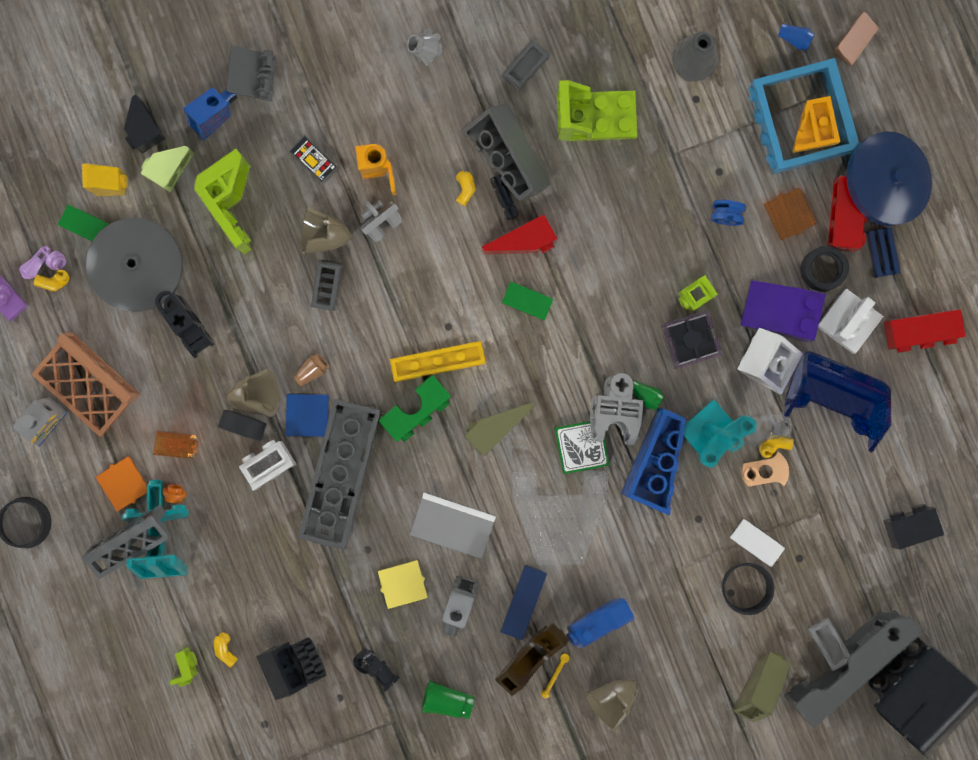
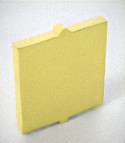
(402, 584)

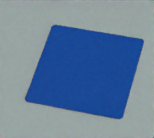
(306, 415)

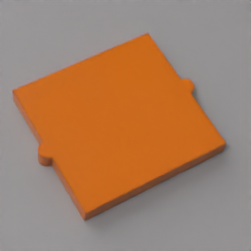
(122, 483)

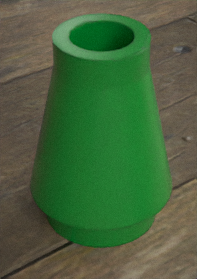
(649, 395)

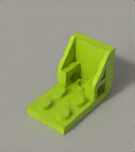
(594, 115)
(222, 188)

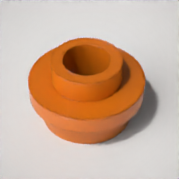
(174, 493)

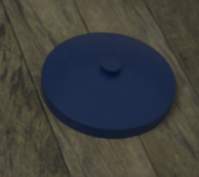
(889, 178)

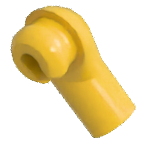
(467, 185)

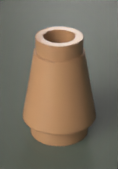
(311, 369)

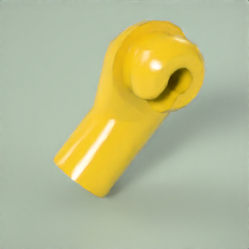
(54, 283)
(768, 447)
(221, 650)

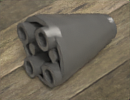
(695, 57)

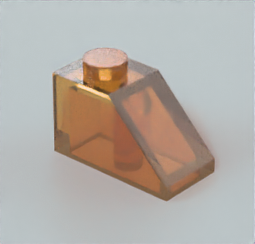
(175, 444)

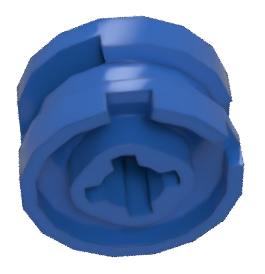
(728, 212)

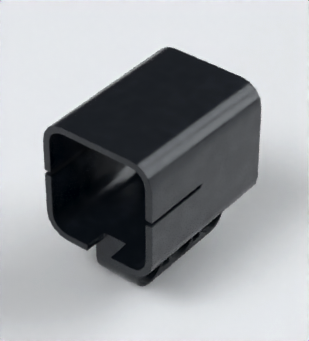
(924, 697)

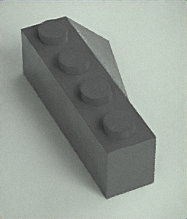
(508, 151)

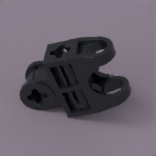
(184, 323)

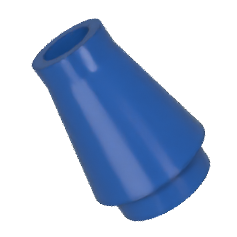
(796, 36)

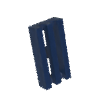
(892, 252)

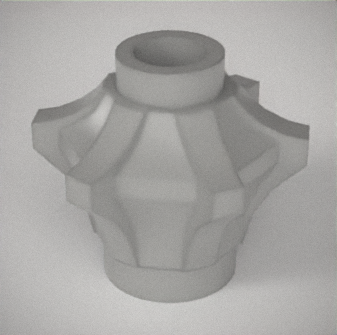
(425, 46)

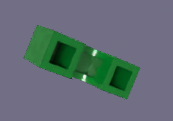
(433, 398)

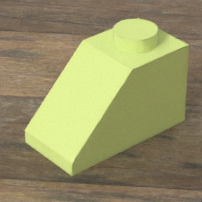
(167, 166)

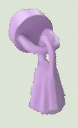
(54, 260)

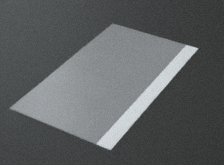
(452, 525)

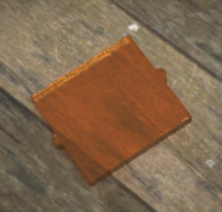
(789, 214)

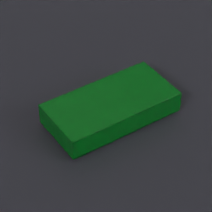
(81, 223)
(527, 301)

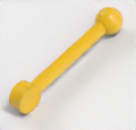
(564, 659)

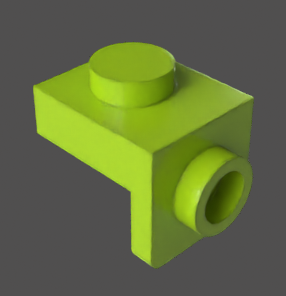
(187, 664)

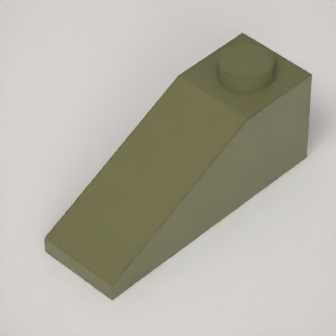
(492, 429)

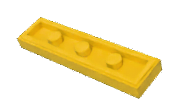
(437, 361)

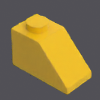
(104, 180)

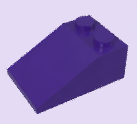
(783, 310)

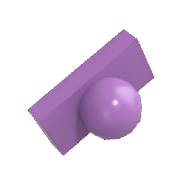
(10, 301)

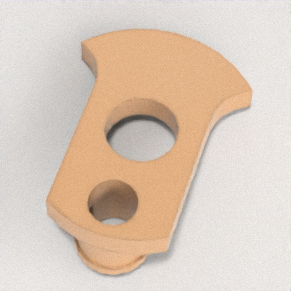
(778, 466)

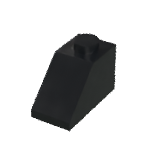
(141, 127)

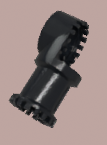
(375, 668)

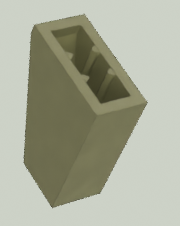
(763, 687)

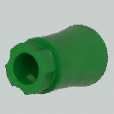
(446, 701)

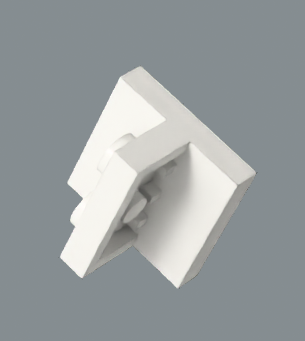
(850, 320)

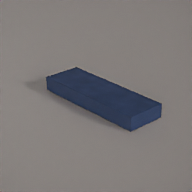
(523, 602)

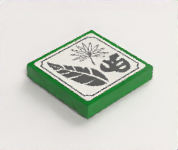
(578, 448)

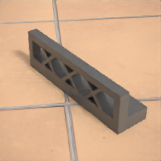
(124, 535)

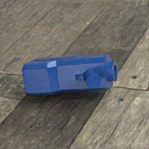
(600, 622)

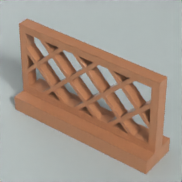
(93, 365)

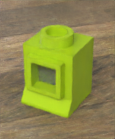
(696, 294)

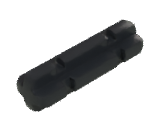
(504, 197)

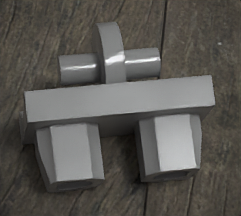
(387, 213)

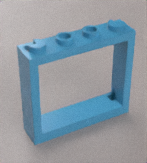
(841, 111)

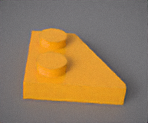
(816, 126)

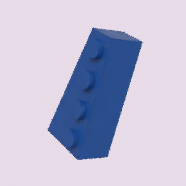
(657, 462)

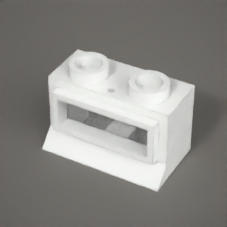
(266, 465)

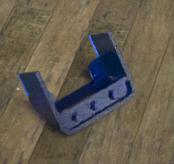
(842, 391)

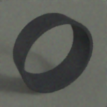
(45, 522)
(767, 599)

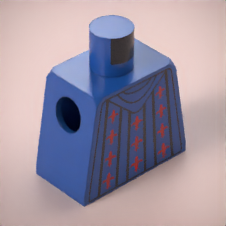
(209, 111)

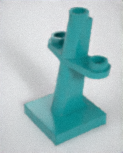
(714, 432)
(156, 562)

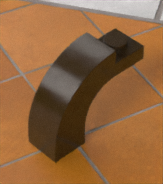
(531, 658)

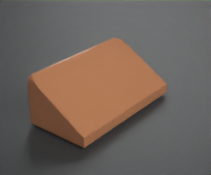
(856, 39)

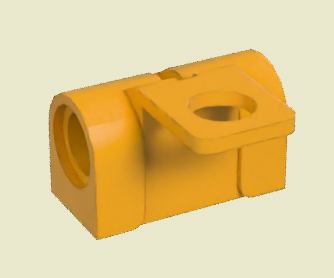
(368, 170)

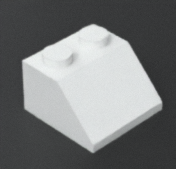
(770, 360)

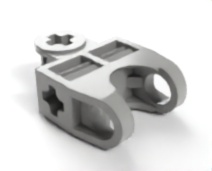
(613, 398)

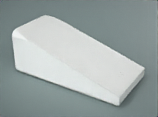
(757, 543)

